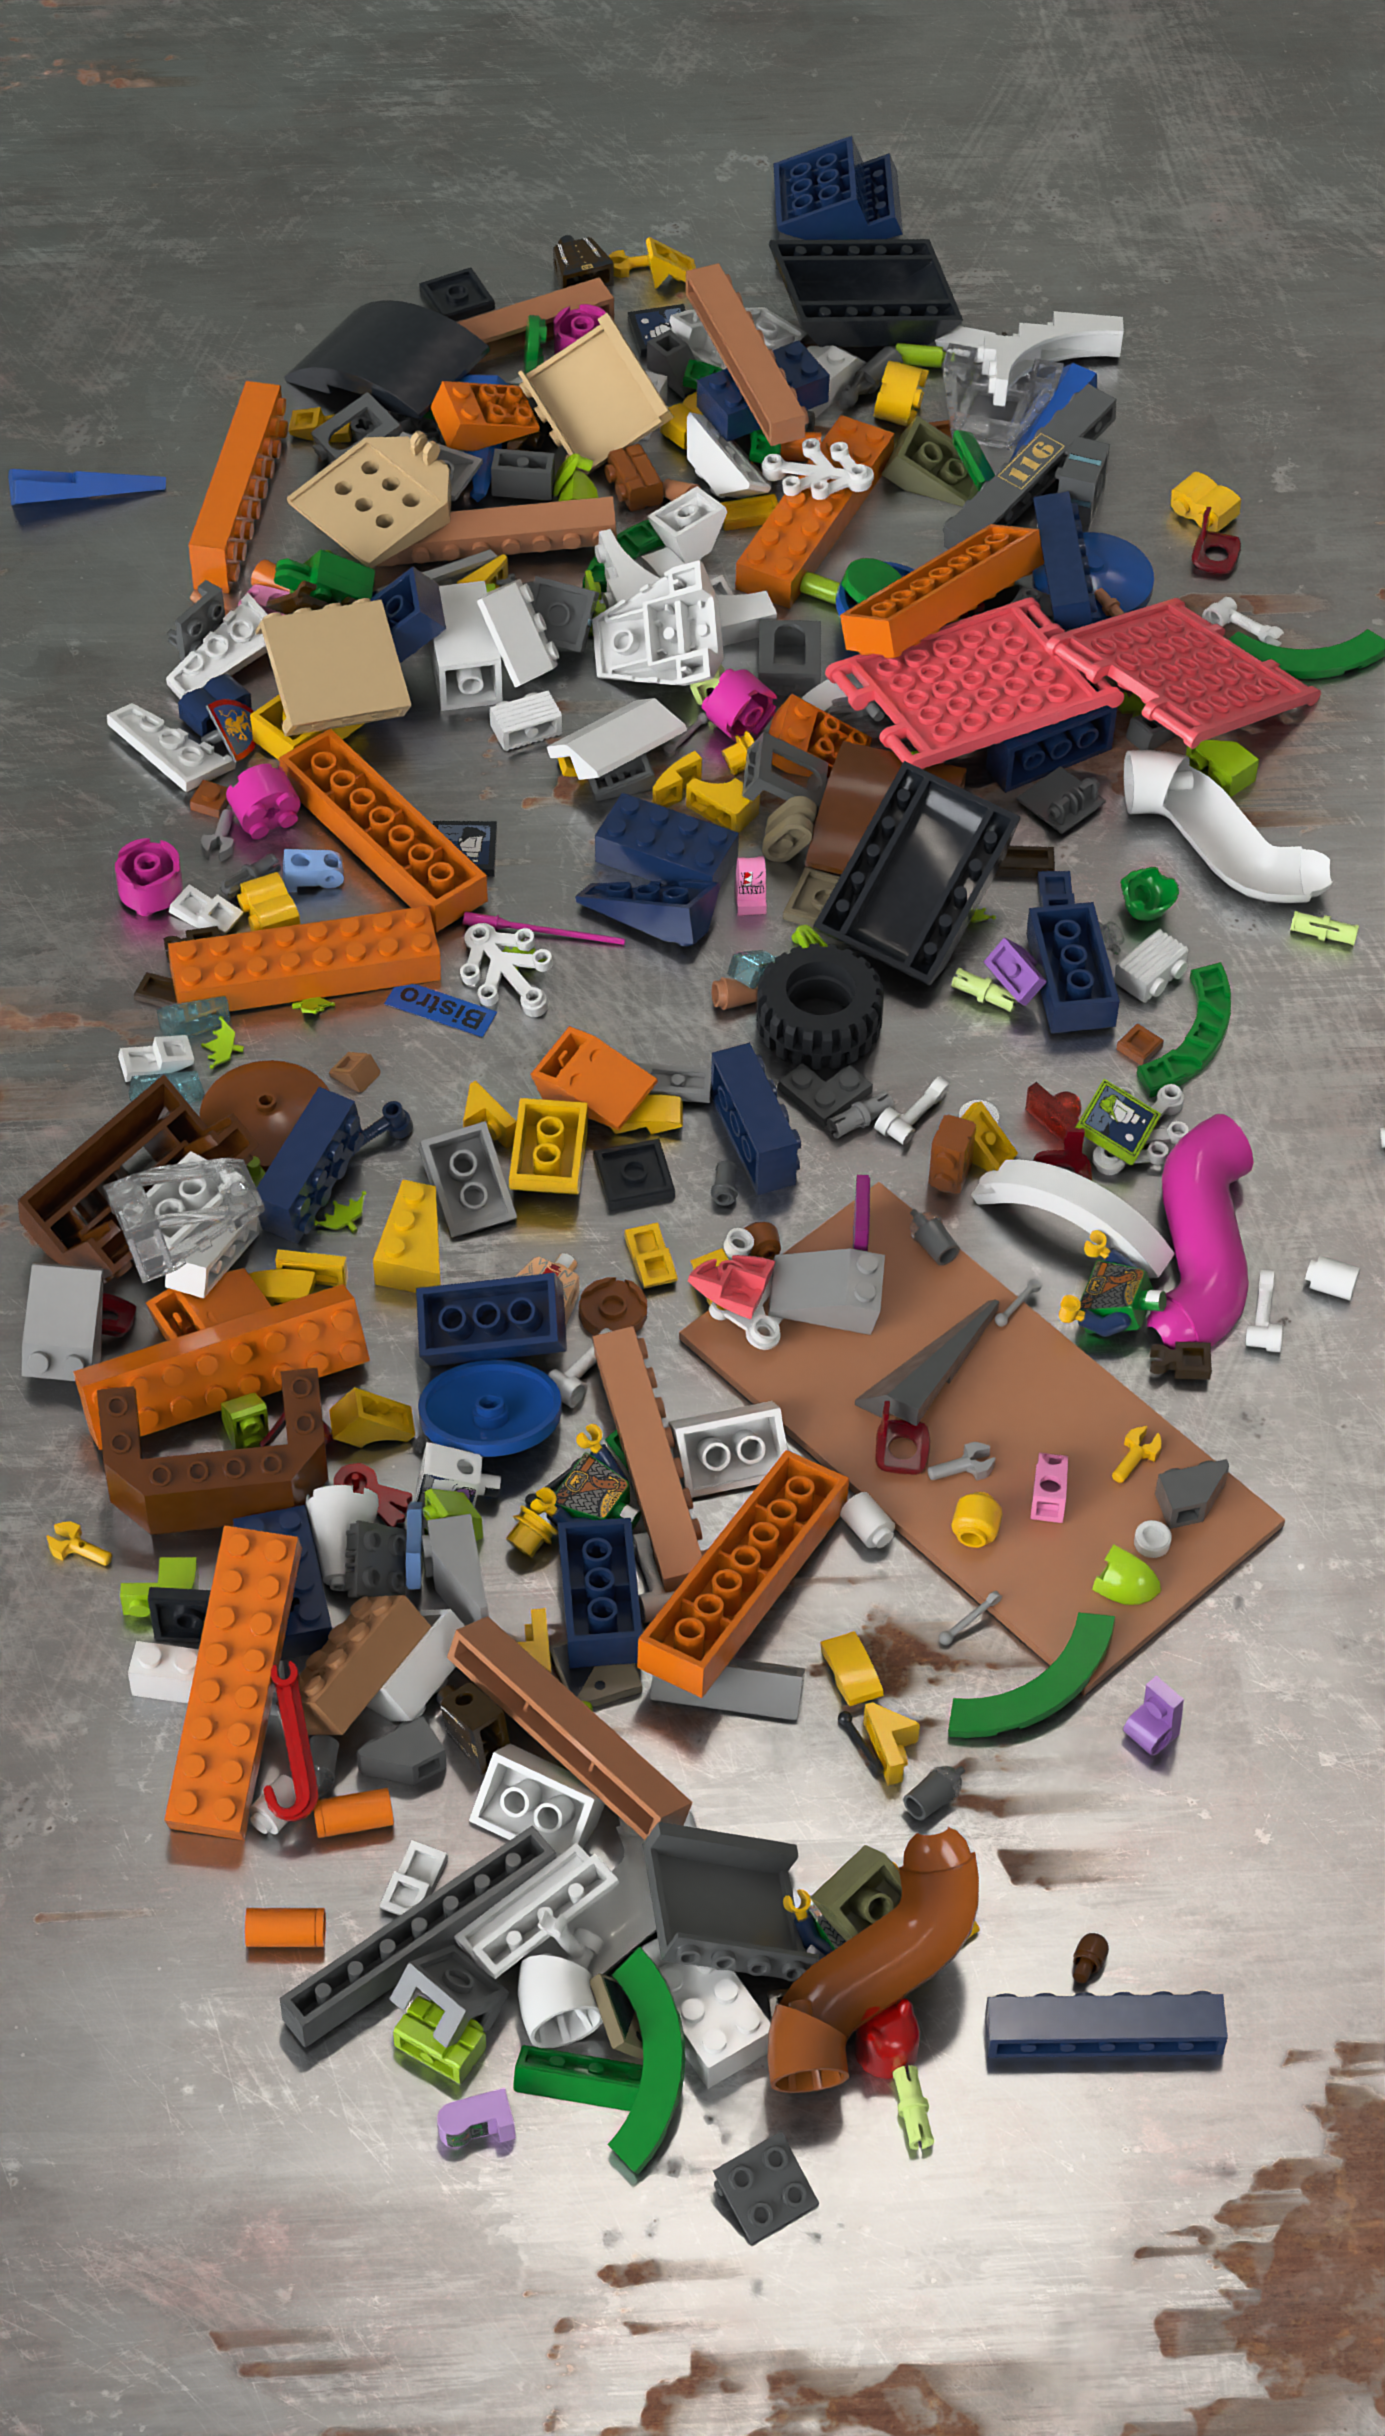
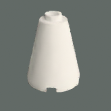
(330, 1517)

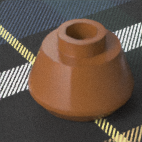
(765, 1240)

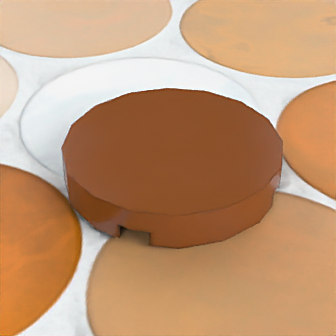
(612, 1306)

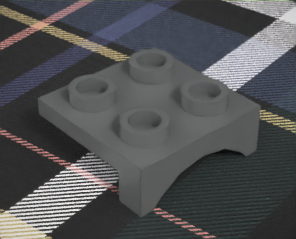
(198, 620)

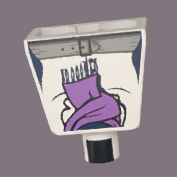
(454, 1471)

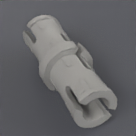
(859, 1114)

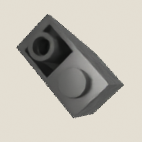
(669, 357)
(1190, 1492)
(403, 1755)

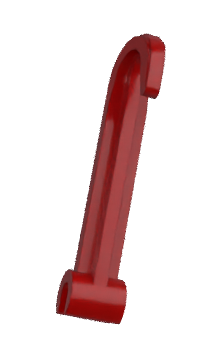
(297, 1748)

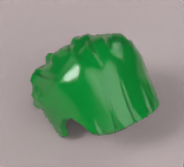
(1148, 893)

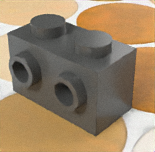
(524, 476)

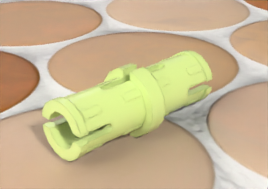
(1303, 923)
(984, 989)
(913, 2107)

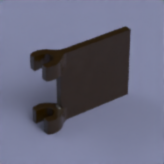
(301, 599)

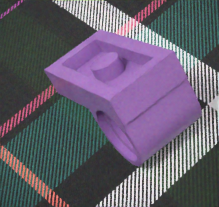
(1015, 970)
(1157, 1719)

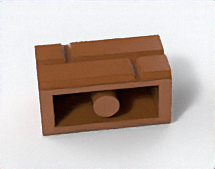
(634, 477)
(952, 1154)

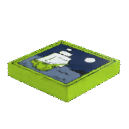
(1118, 1121)

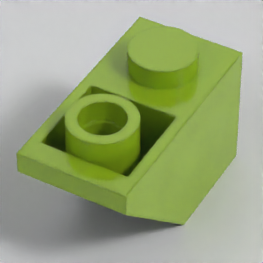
(1225, 763)
(245, 1420)
(449, 1504)

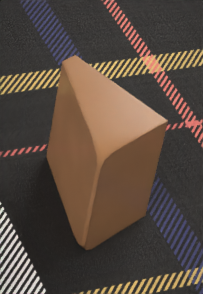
(356, 1070)

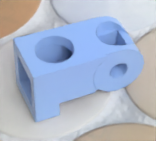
(312, 868)

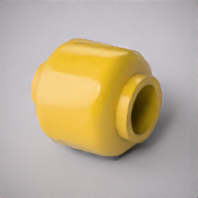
(976, 1519)

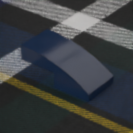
(1055, 888)

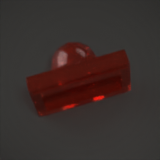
(1054, 1111)

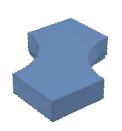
(414, 1545)

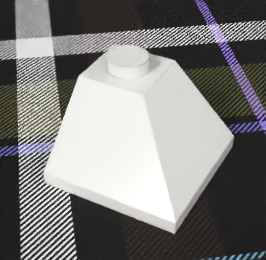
(689, 524)

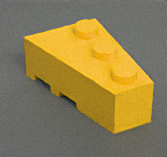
(410, 1241)

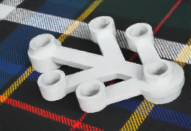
(854, 476)
(505, 964)
(1168, 1102)
(759, 1322)

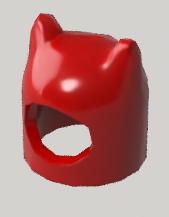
(888, 2039)

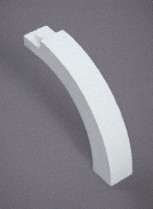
(1081, 1203)

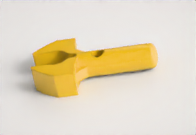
(624, 263)
(1137, 1452)
(73, 1531)

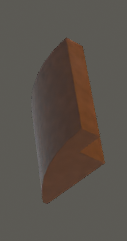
(852, 798)

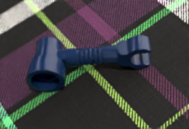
(395, 1122)

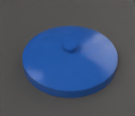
(1116, 568)
(490, 1407)

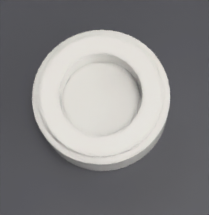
(1152, 1539)

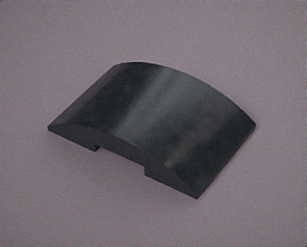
(393, 354)

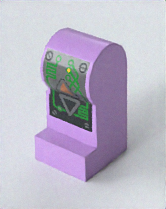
(476, 2118)

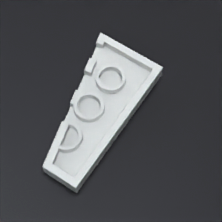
(222, 651)
(169, 748)

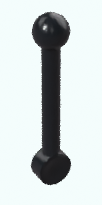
(531, 1497)
(845, 1719)

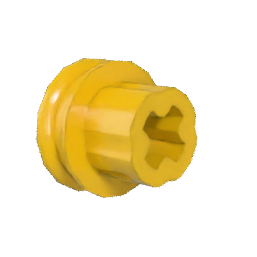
(736, 754)
(530, 1532)

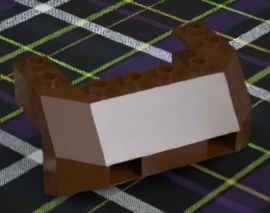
(153, 1120)
(216, 1486)

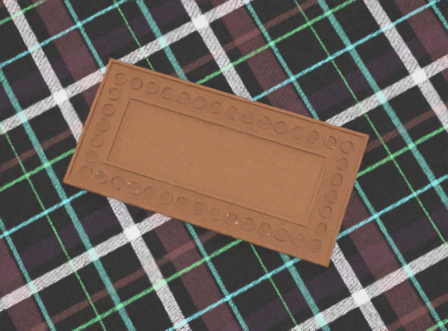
(1020, 1395)

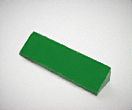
(577, 2077)

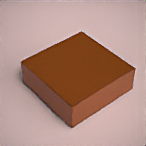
(1140, 1044)

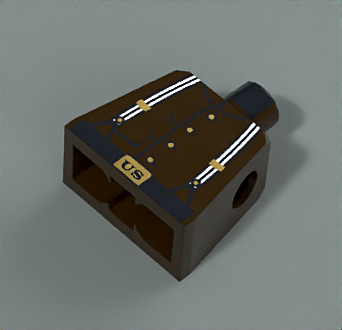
(581, 261)
(467, 1715)

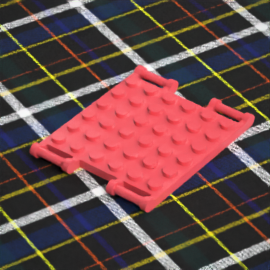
(1182, 670)
(972, 685)

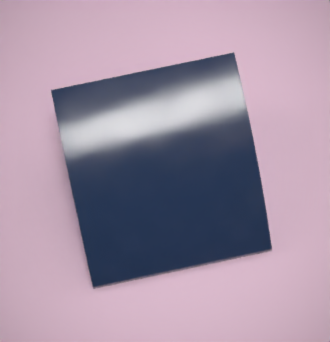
(837, 195)

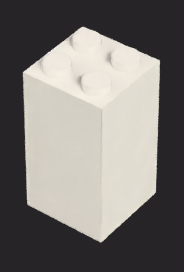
(465, 653)

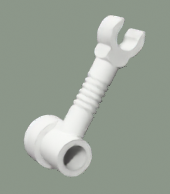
(1225, 612)
(900, 1125)
(1263, 1333)
(569, 1384)
(653, 1601)
(579, 1946)

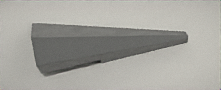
(921, 1378)

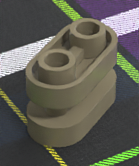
(789, 829)

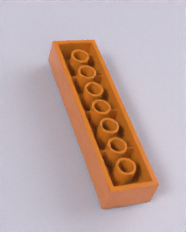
(238, 486)
(805, 528)
(941, 590)
(384, 829)
(308, 960)
(230, 1360)
(742, 1574)
(233, 1683)

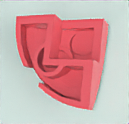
(734, 1283)

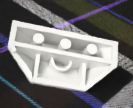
(842, 370)
(722, 462)

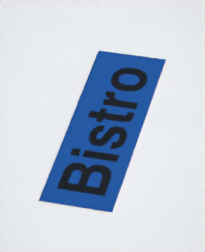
(441, 1008)

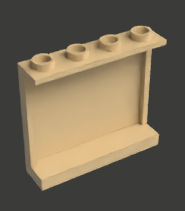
(596, 395)
(335, 666)

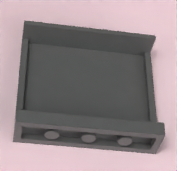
(723, 1901)

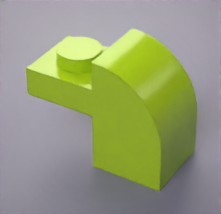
(173, 1573)

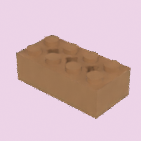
(358, 1661)

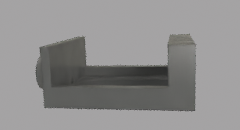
(385, 426)
(787, 678)
(760, 778)

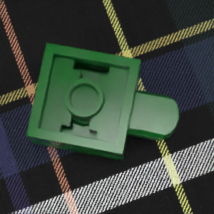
(331, 573)

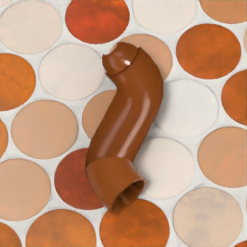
(876, 1965)

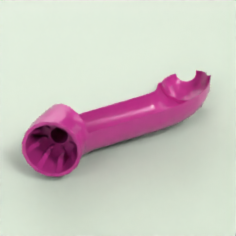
(1205, 1233)

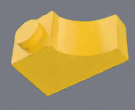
(722, 803)
(370, 1418)

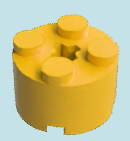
(900, 393)

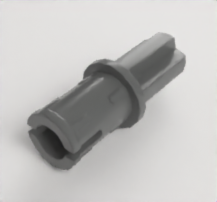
(264, 866)

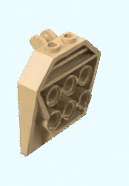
(379, 496)

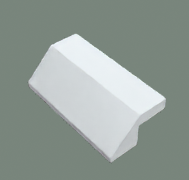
(618, 738)
(511, 1926)

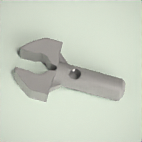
(220, 837)
(967, 1463)

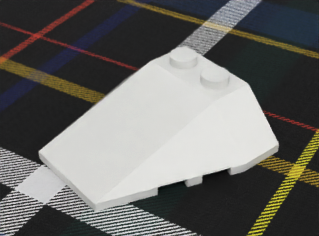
(775, 330)
(663, 632)

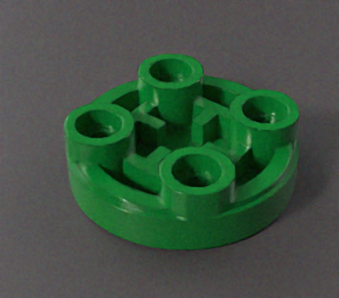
(535, 336)
(867, 577)

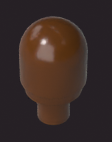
(1089, 1956)

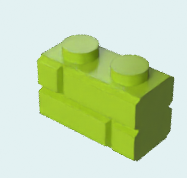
(415, 2036)

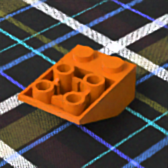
(481, 414)
(812, 732)
(593, 1073)
(183, 1313)

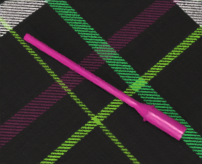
(500, 923)

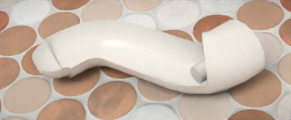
(1219, 830)
(557, 1992)

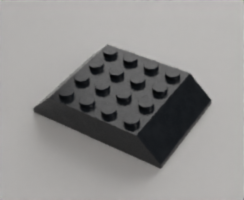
(867, 291)
(918, 873)

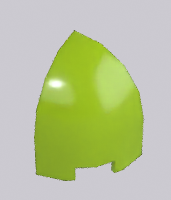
(578, 488)
(1126, 1579)

